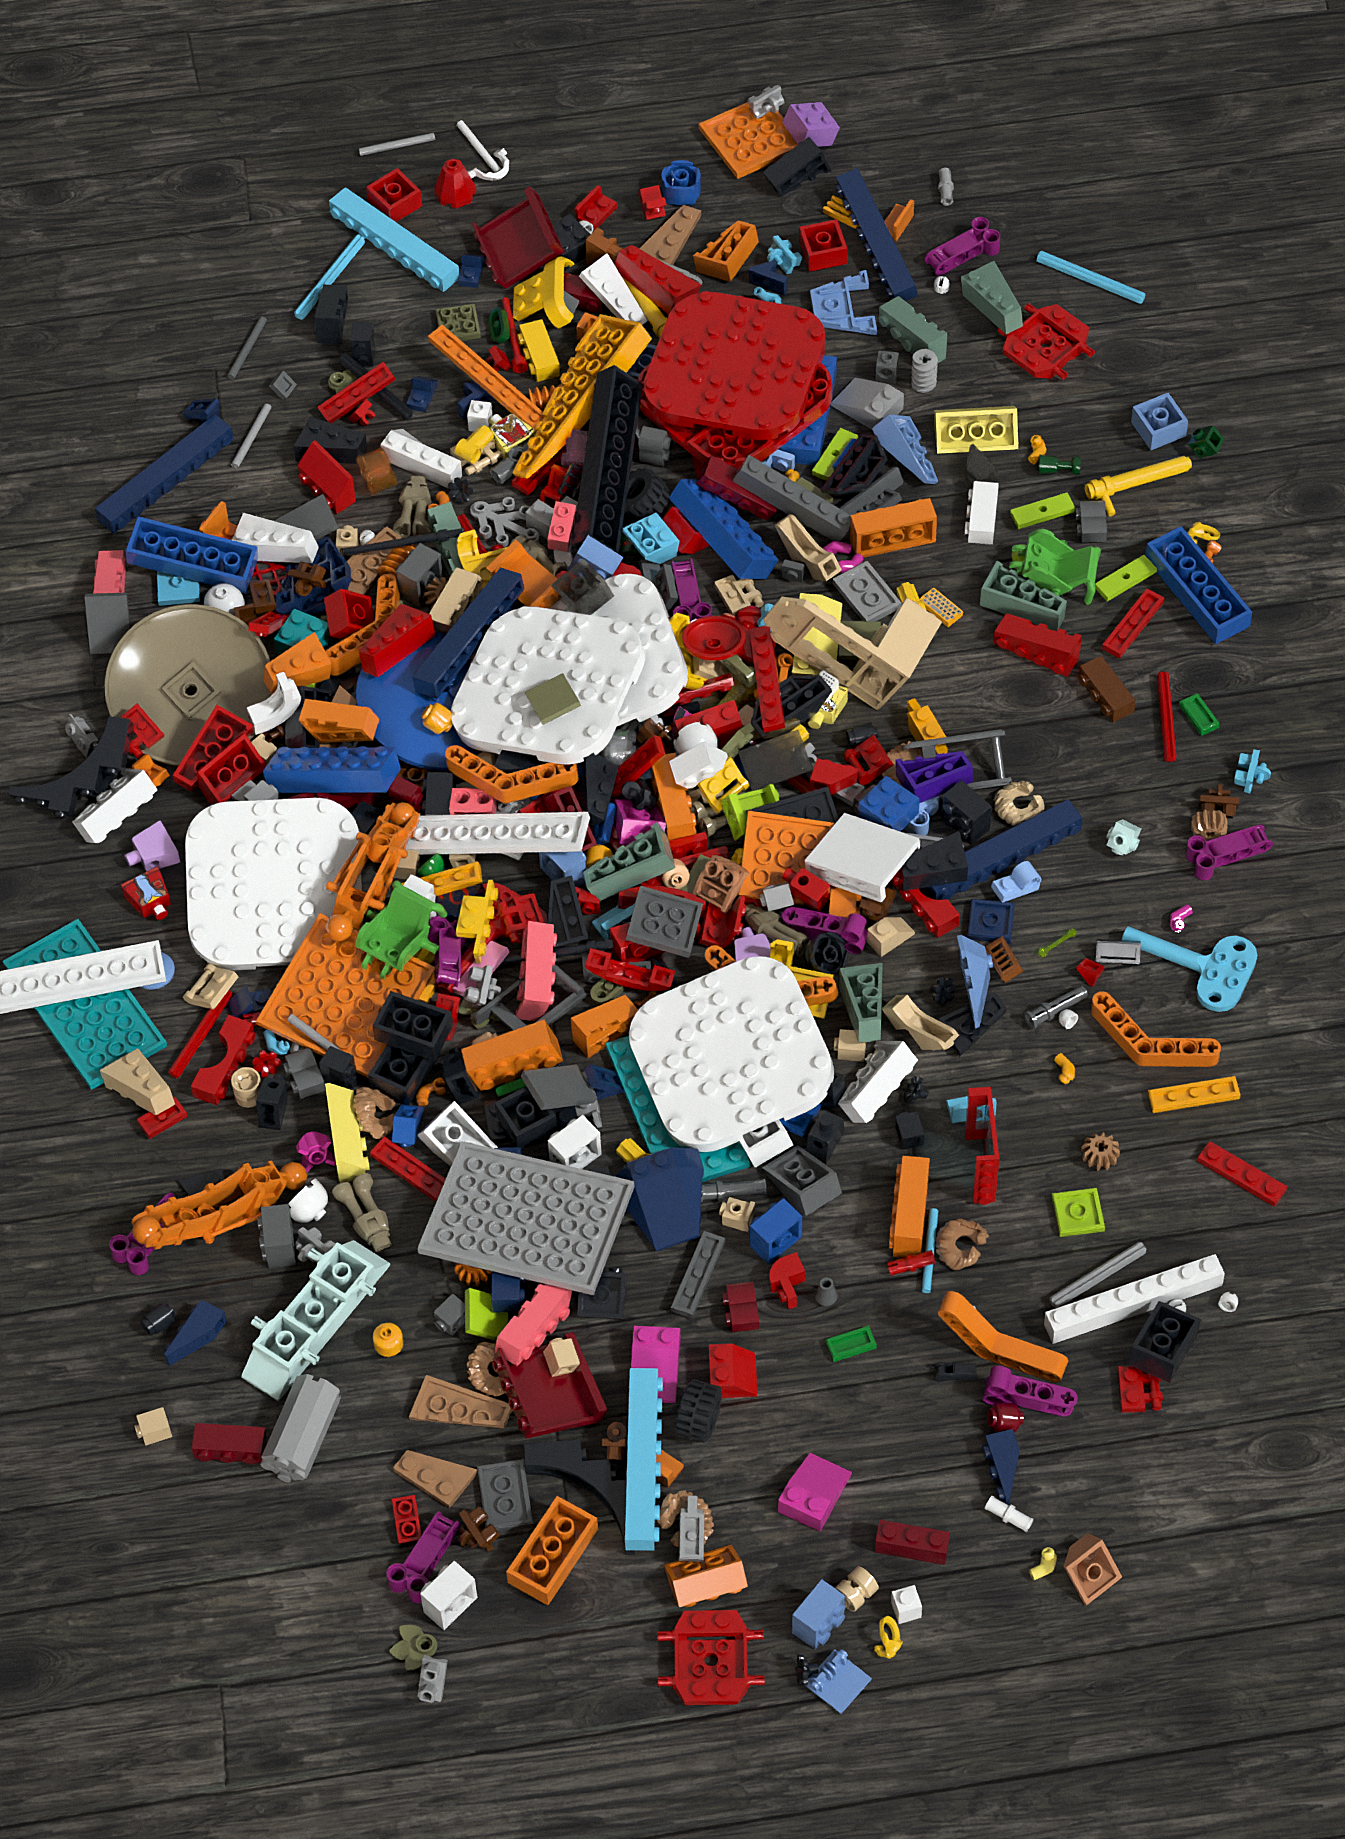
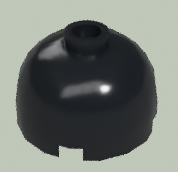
(826, 953)

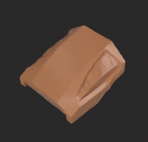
(720, 882)

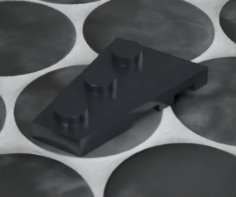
(962, 1022)

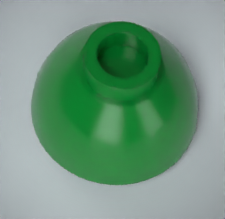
(431, 866)

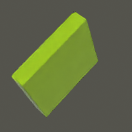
(1078, 1212)
(480, 1316)

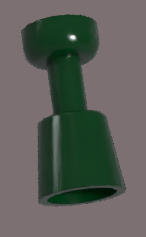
(1050, 464)

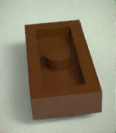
(262, 596)

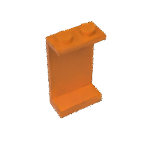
(535, 577)

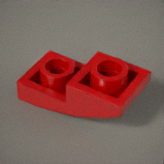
(588, 902)
(406, 1519)

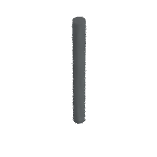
(246, 348)

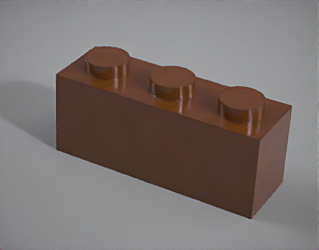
(1106, 689)

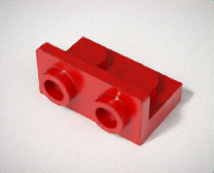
(595, 207)

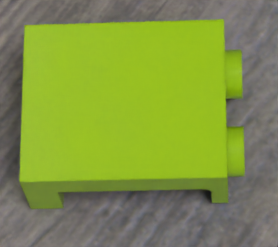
(737, 805)

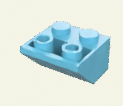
(653, 539)

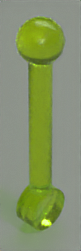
(1043, 951)

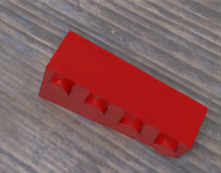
(654, 278)
(396, 639)
(1039, 644)
(216, 734)
(628, 951)

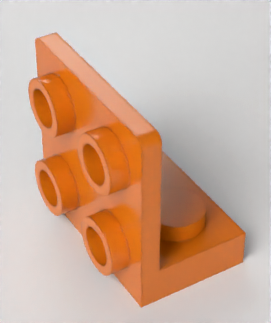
(218, 523)

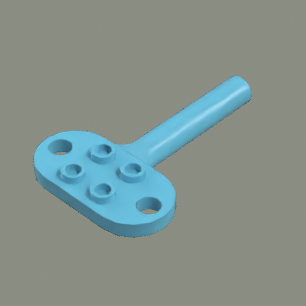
(1221, 973)

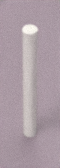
(478, 146)

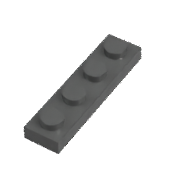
(698, 1274)

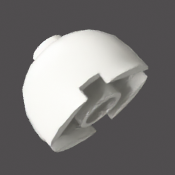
(224, 597)
(694, 735)
(309, 1203)

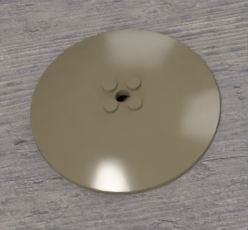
(182, 650)

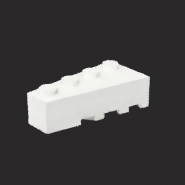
(276, 540)

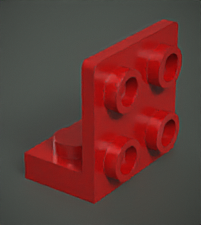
(721, 927)

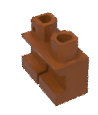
(598, 246)

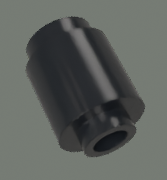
(860, 733)
(158, 1319)

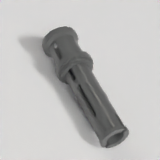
(1047, 1010)
(720, 1190)

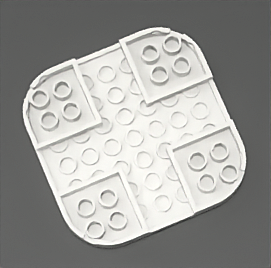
(529, 648)
(664, 667)
(263, 877)
(731, 1053)

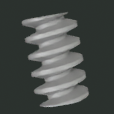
(924, 370)

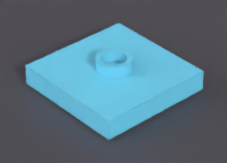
(176, 589)

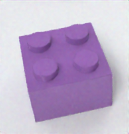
(811, 121)

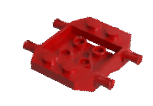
(1025, 343)
(693, 1678)

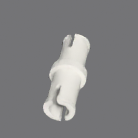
(1009, 1513)

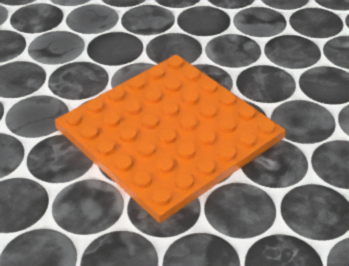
(338, 996)

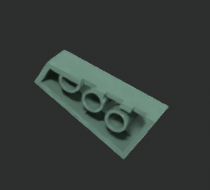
(993, 297)
(631, 865)

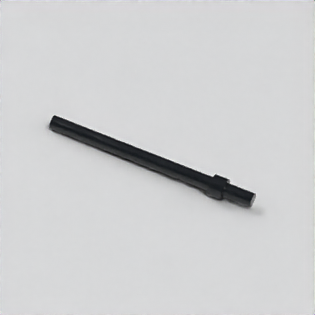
(442, 536)
(564, 951)

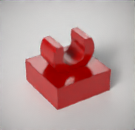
(499, 359)
(361, 412)

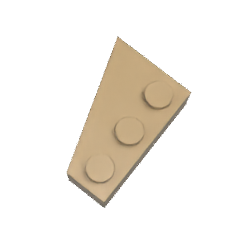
(455, 598)
(139, 1081)

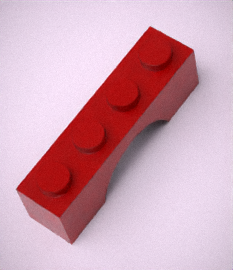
(937, 914)
(212, 1082)

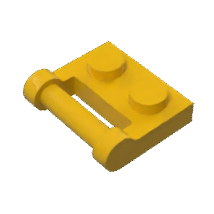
(712, 786)

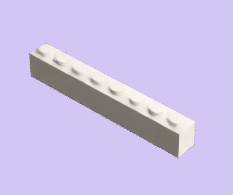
(1133, 1298)

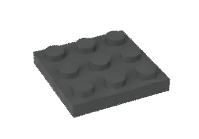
(664, 921)

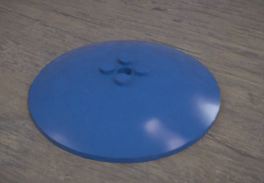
(400, 710)

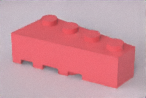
(110, 572)
(536, 971)
(534, 1322)

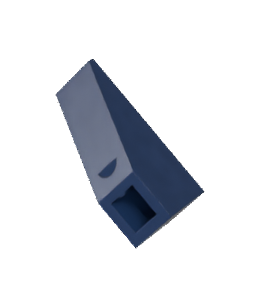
(200, 1329)
(1003, 1455)

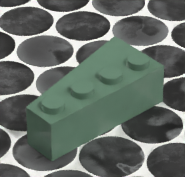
(912, 328)
(445, 518)
(1015, 596)
(863, 999)

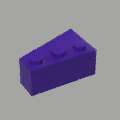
(934, 775)

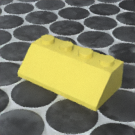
(984, 427)
(819, 639)
(346, 1133)

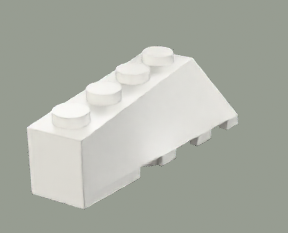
(420, 459)
(115, 805)
(877, 1080)

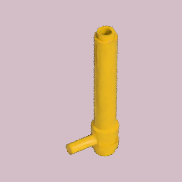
(649, 309)
(1109, 485)

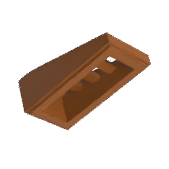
(1010, 972)

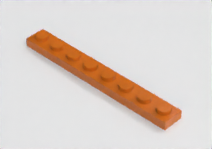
(485, 376)

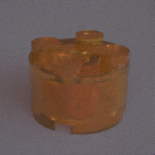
(376, 471)

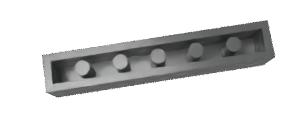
(792, 498)

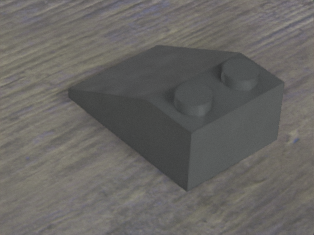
(803, 1180)

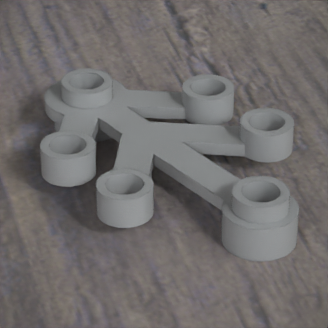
(502, 520)

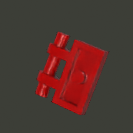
(144, 728)
(526, 909)
(1132, 1390)

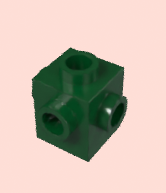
(1206, 441)

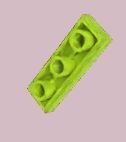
(824, 468)
(1042, 510)
(1125, 578)

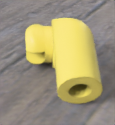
(1046, 1565)

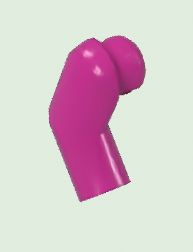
(837, 546)
(846, 565)
(1178, 916)

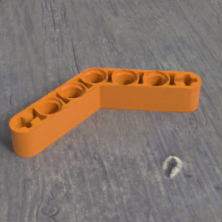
(345, 653)
(509, 786)
(809, 984)
(1106, 1009)
(997, 1346)

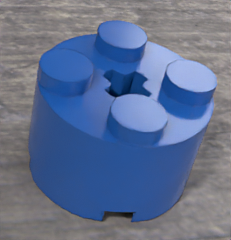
(681, 183)

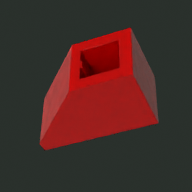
(833, 776)

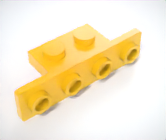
(475, 919)

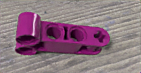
(965, 247)
(688, 591)
(1225, 849)
(850, 929)
(449, 952)
(133, 1249)
(1001, 1389)
(423, 1557)

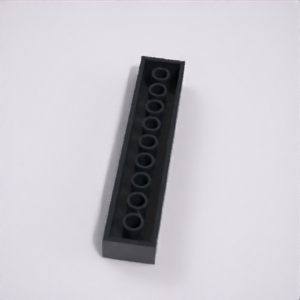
(608, 458)

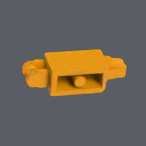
(924, 725)

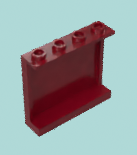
(518, 240)
(548, 1402)

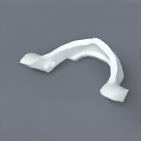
(493, 176)

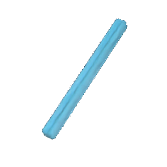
(330, 276)
(1091, 277)

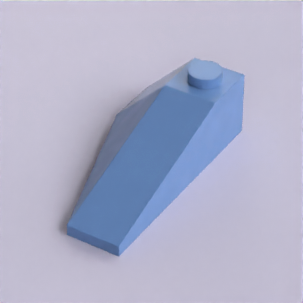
(902, 439)
(976, 974)

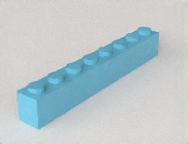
(394, 239)
(641, 1459)

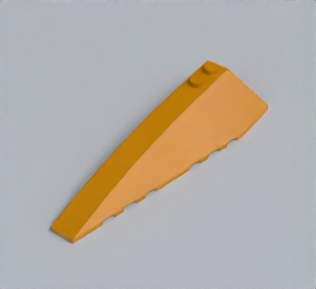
(605, 344)

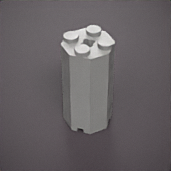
(301, 1428)

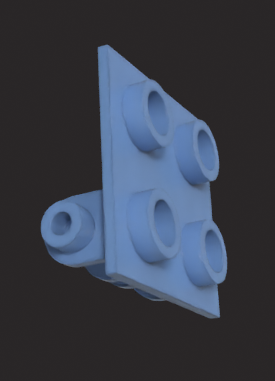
(838, 1681)

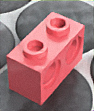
(561, 526)
(471, 801)

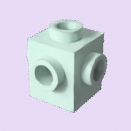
(1123, 837)

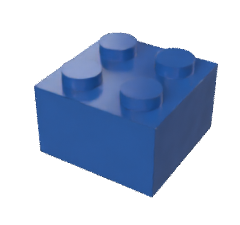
(889, 805)
(775, 1231)

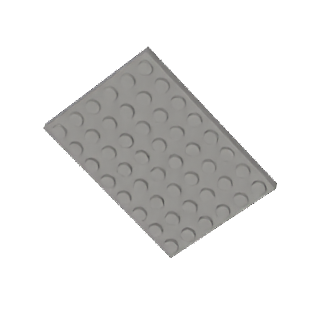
(526, 1217)

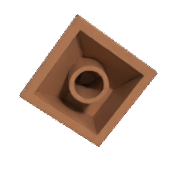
(1091, 1567)

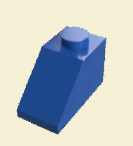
(407, 1125)

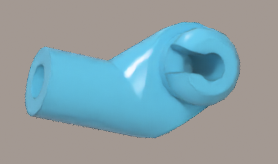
(766, 296)
(279, 1048)

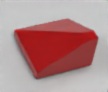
(1090, 971)

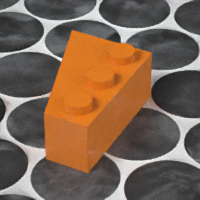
(727, 253)
(303, 663)
(338, 722)
(843, 902)
(602, 1025)

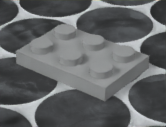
(866, 592)

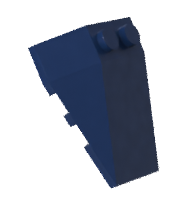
(336, 576)
(666, 1195)

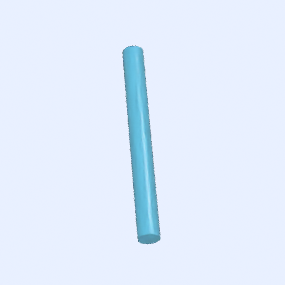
(930, 1245)

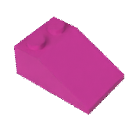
(634, 821)
(658, 1349)
(813, 1491)

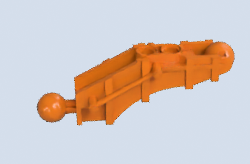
(382, 845)
(197, 1216)

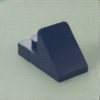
(471, 270)
(765, 276)
(472, 392)
(421, 393)
(202, 409)
(247, 1002)
(603, 1081)

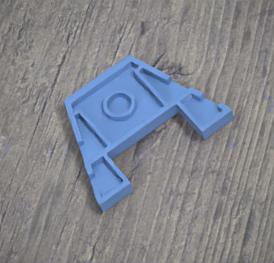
(834, 308)

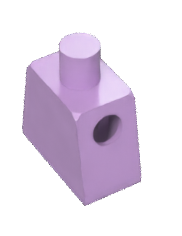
(153, 848)
(751, 945)

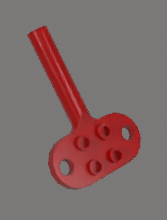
(497, 931)

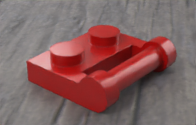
(874, 756)

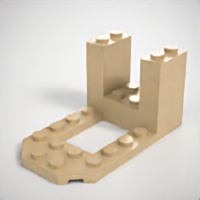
(883, 661)

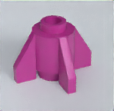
(314, 1150)

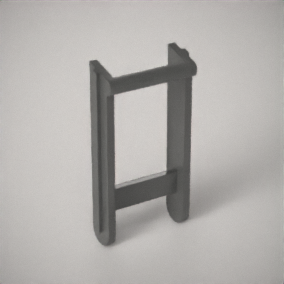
(928, 751)
(497, 1005)

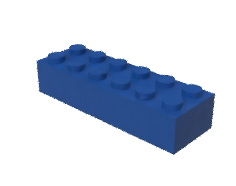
(809, 443)
(724, 530)
(191, 554)
(1199, 585)
(332, 769)

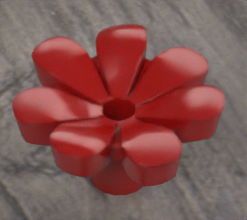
(266, 1063)

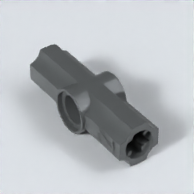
(504, 469)

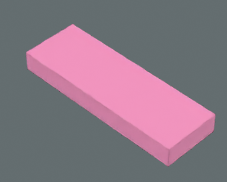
(494, 956)

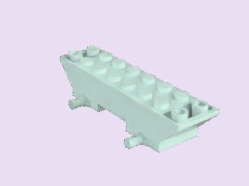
(313, 1317)

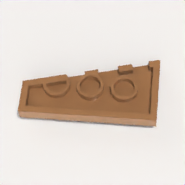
(672, 235)
(365, 565)
(457, 1405)

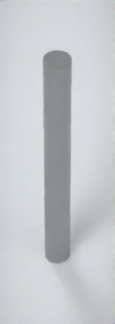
(396, 144)
(251, 436)

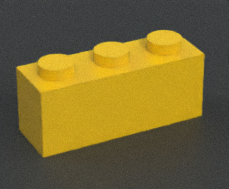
(538, 350)

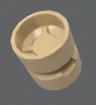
(246, 1086)
(857, 1587)

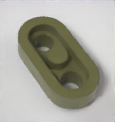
(739, 670)
(606, 989)

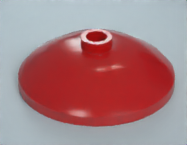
(714, 638)

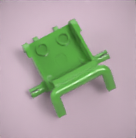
(1056, 565)
(398, 929)

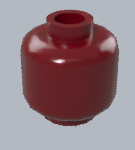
(1004, 1417)

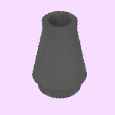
(826, 1292)

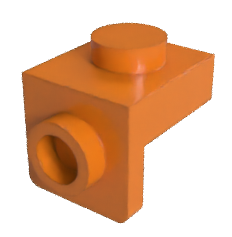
(155, 773)

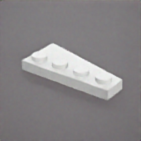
(612, 290)

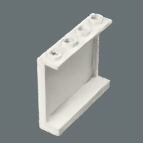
(861, 856)

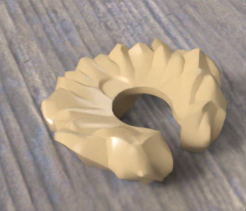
(1006, 809)

